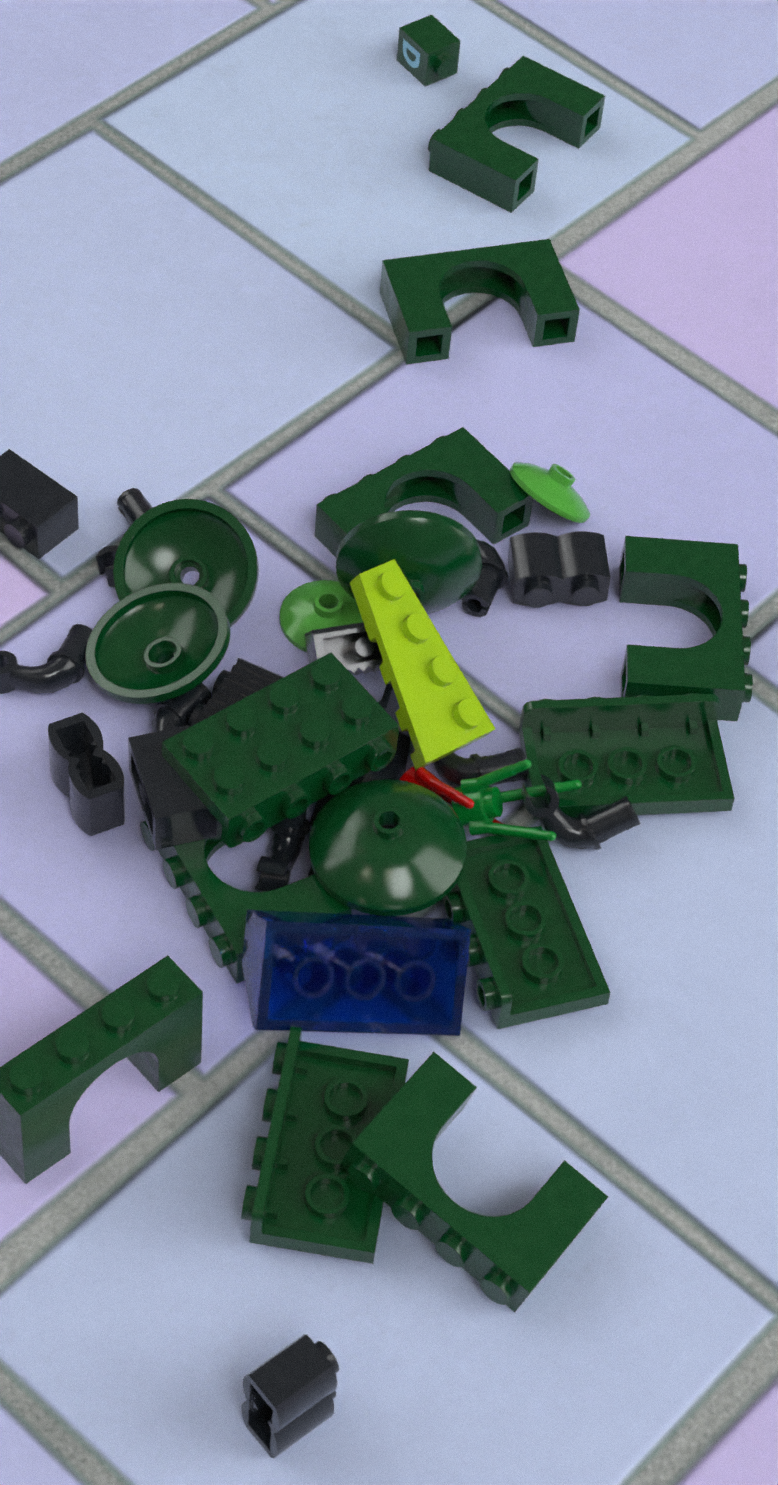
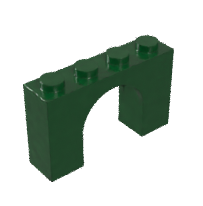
(521, 96)
(519, 273)
(448, 472)
(707, 583)
(224, 908)
(146, 1020)
(500, 1252)

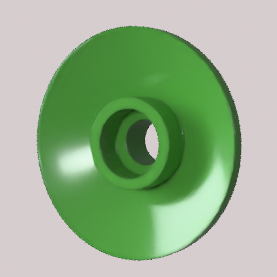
(551, 489)
(315, 607)

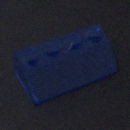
(355, 972)

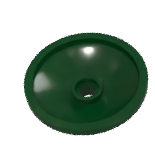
(188, 538)
(431, 550)
(158, 643)
(381, 867)

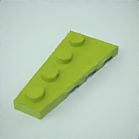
(428, 684)

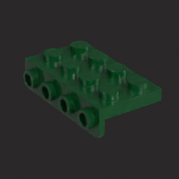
(645, 746)
(283, 748)
(523, 933)
(315, 1115)

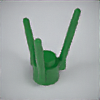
(490, 803)

